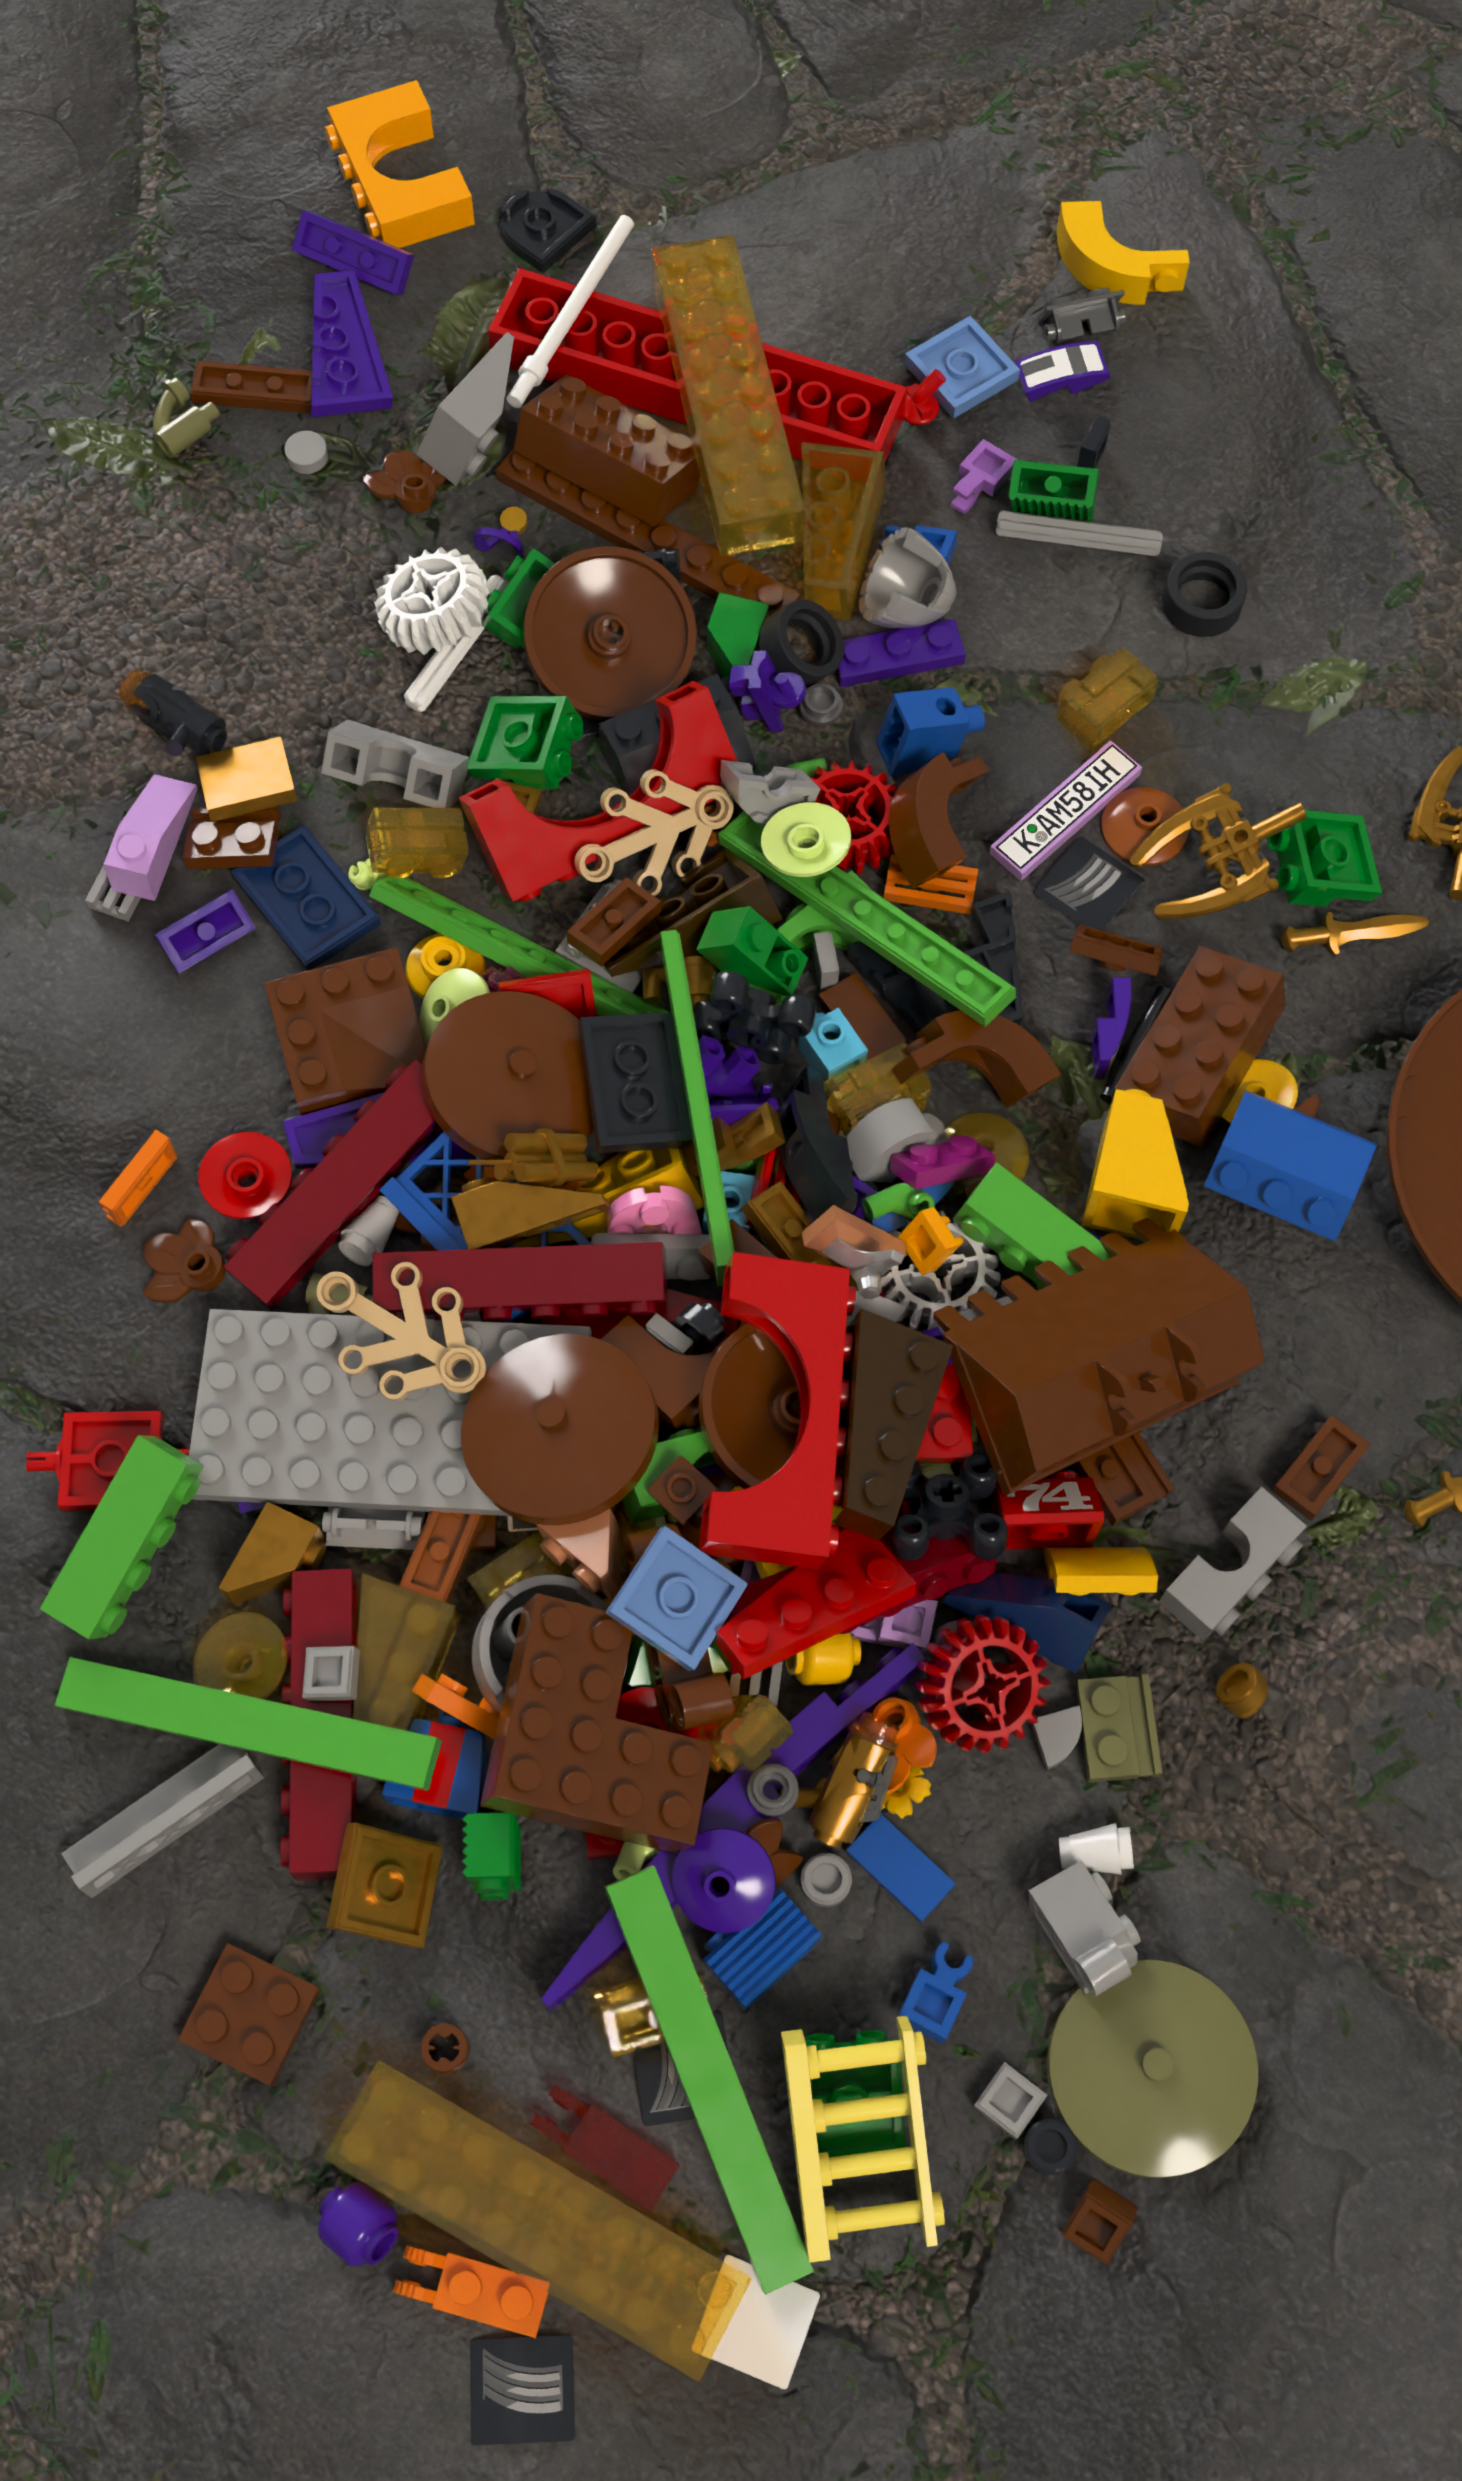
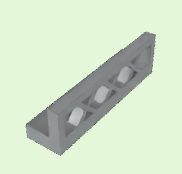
(160, 1818)

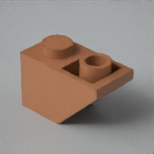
(590, 1548)

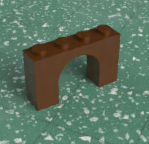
(675, 1376)

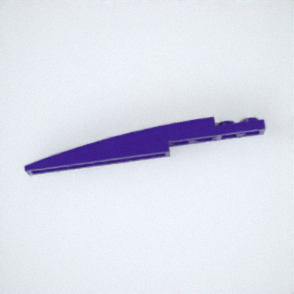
(813, 1733)

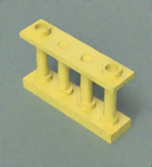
(818, 2169)

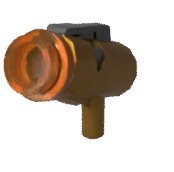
(855, 1783)

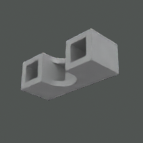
(370, 754)
(1206, 1596)

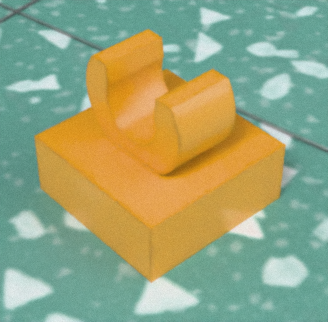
(929, 1240)

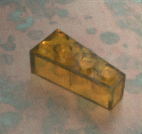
(841, 512)

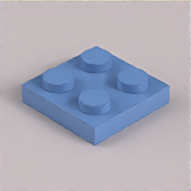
(968, 360)
(676, 1598)

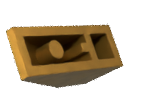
(510, 1212)

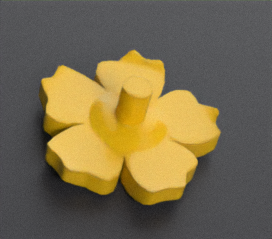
(913, 1789)

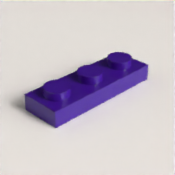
(352, 250)
(900, 653)

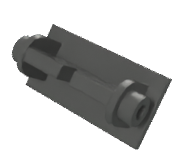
(1097, 309)

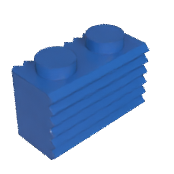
(760, 1955)

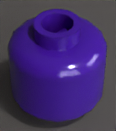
(357, 2224)

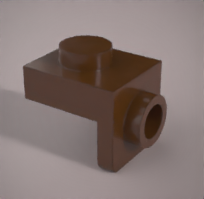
(682, 1493)

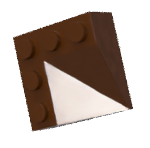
(345, 1028)

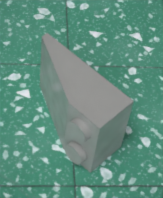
(467, 417)

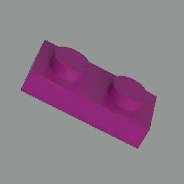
(941, 1162)

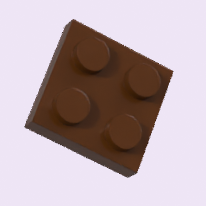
(249, 2015)

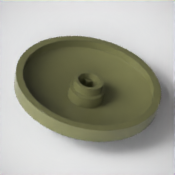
(1153, 2071)

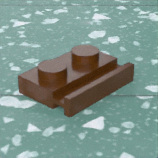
(233, 841)
(1125, 1477)

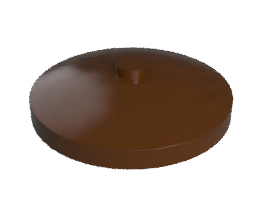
(609, 631)
(506, 1069)
(749, 1407)
(560, 1429)

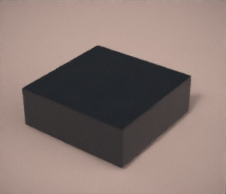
(1094, 443)

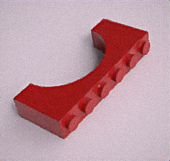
(537, 850)
(805, 1317)

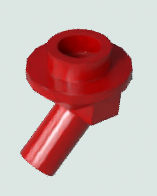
(920, 403)

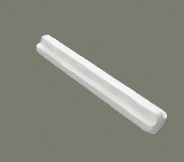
(443, 664)

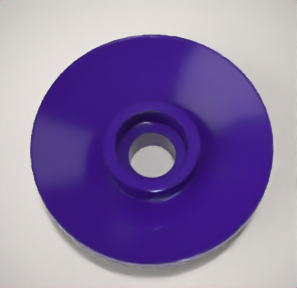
(738, 1860)

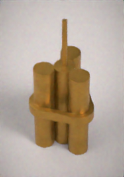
(543, 1159)

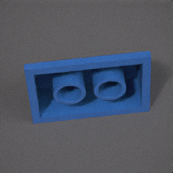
(1290, 1165)

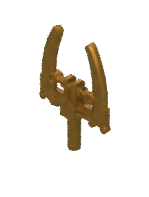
(1434, 808)
(1237, 843)

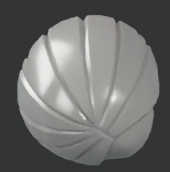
(906, 583)

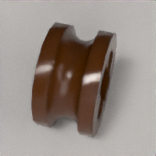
(443, 2065)

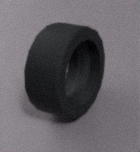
(1211, 568)
(820, 628)

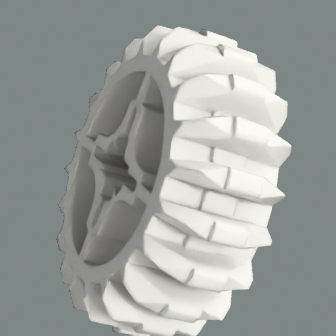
(432, 600)
(970, 1262)

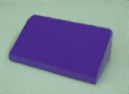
(204, 931)

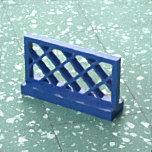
(436, 1224)

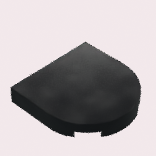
(543, 226)

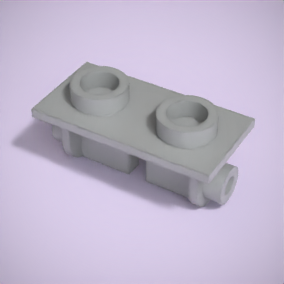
(372, 1527)

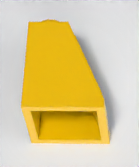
(1136, 1169)

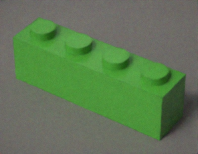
(1022, 1225)
(122, 1538)

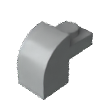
(888, 1131)

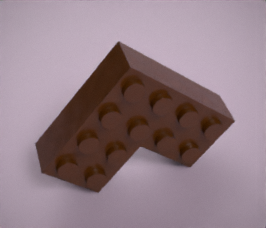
(566, 1753)

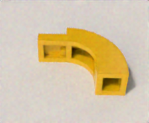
(1104, 263)

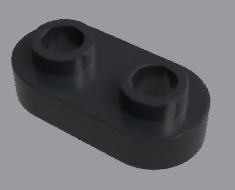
(702, 1325)

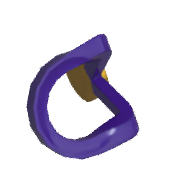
(513, 524)

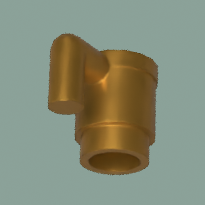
(699, 975)

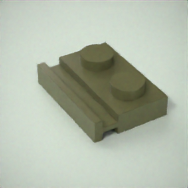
(1118, 1728)

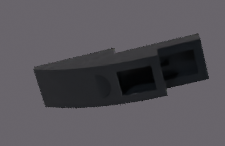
(812, 1154)

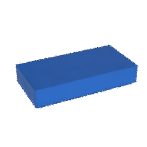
(900, 1868)

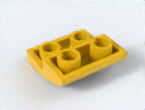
(1101, 1570)

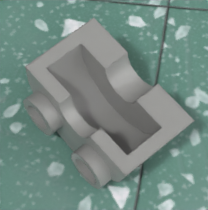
(769, 794)

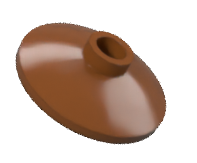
(1125, 830)

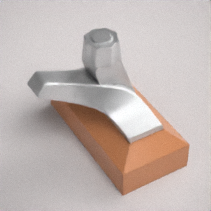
(856, 1246)

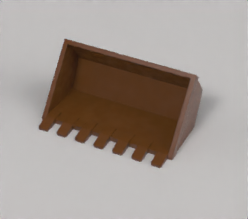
(1098, 1350)

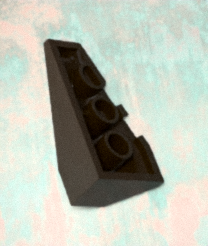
(713, 886)

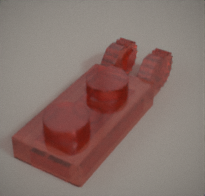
(610, 2151)

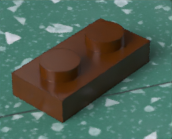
(613, 921)
(1321, 1467)

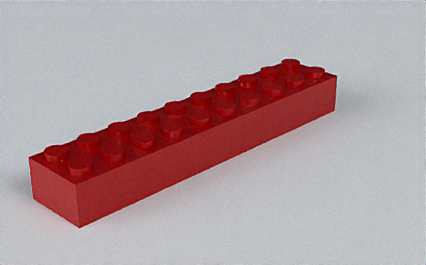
(627, 356)

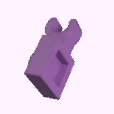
(981, 470)

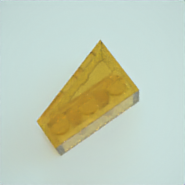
(397, 1642)

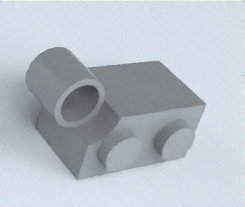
(1085, 1928)

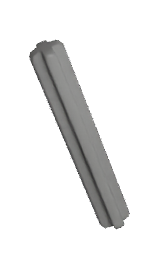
(1079, 533)

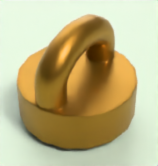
(1242, 1690)

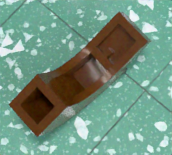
(920, 819)
(1000, 1051)

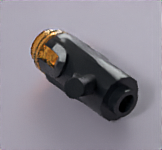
(173, 714)

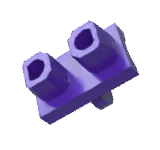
(765, 690)
(727, 1074)

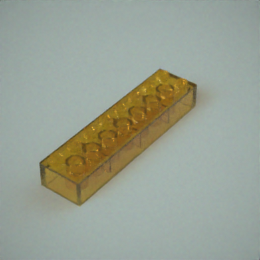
(727, 395)
(538, 2220)

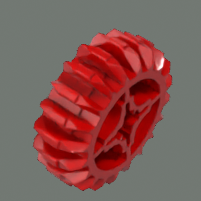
(852, 795)
(999, 1716)

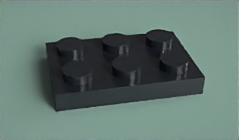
(634, 1082)

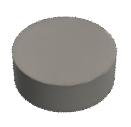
(306, 452)
(826, 1880)

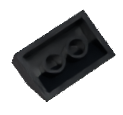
(632, 738)

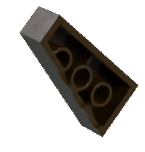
(890, 1400)

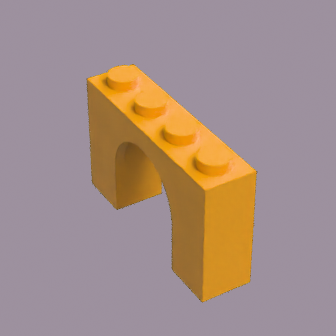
(396, 209)

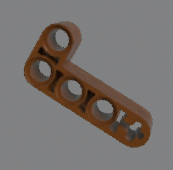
(683, 1696)

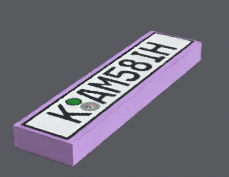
(1065, 810)

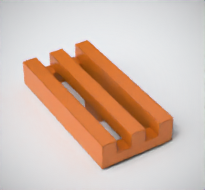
(956, 880)
(138, 1178)

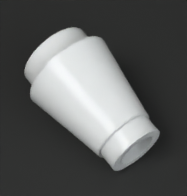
(369, 1231)
(1100, 1849)

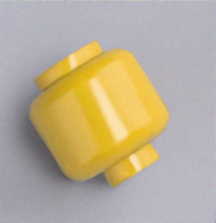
(827, 1661)

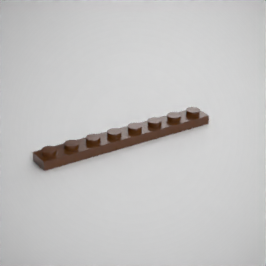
(699, 562)

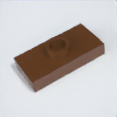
(1116, 950)

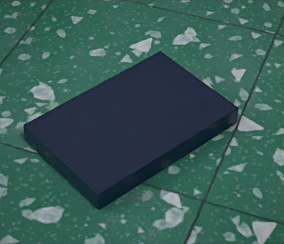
(307, 899)

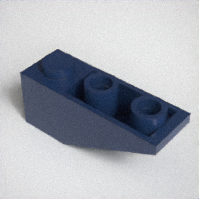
(1058, 1622)

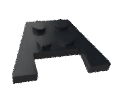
(922, 1005)

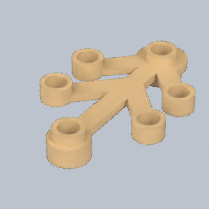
(661, 832)
(409, 1336)

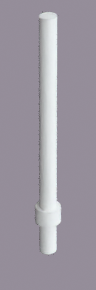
(535, 366)

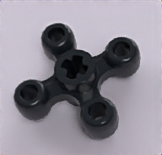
(753, 1017)
(947, 1512)

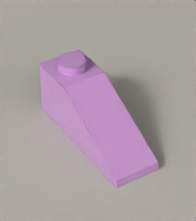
(149, 837)

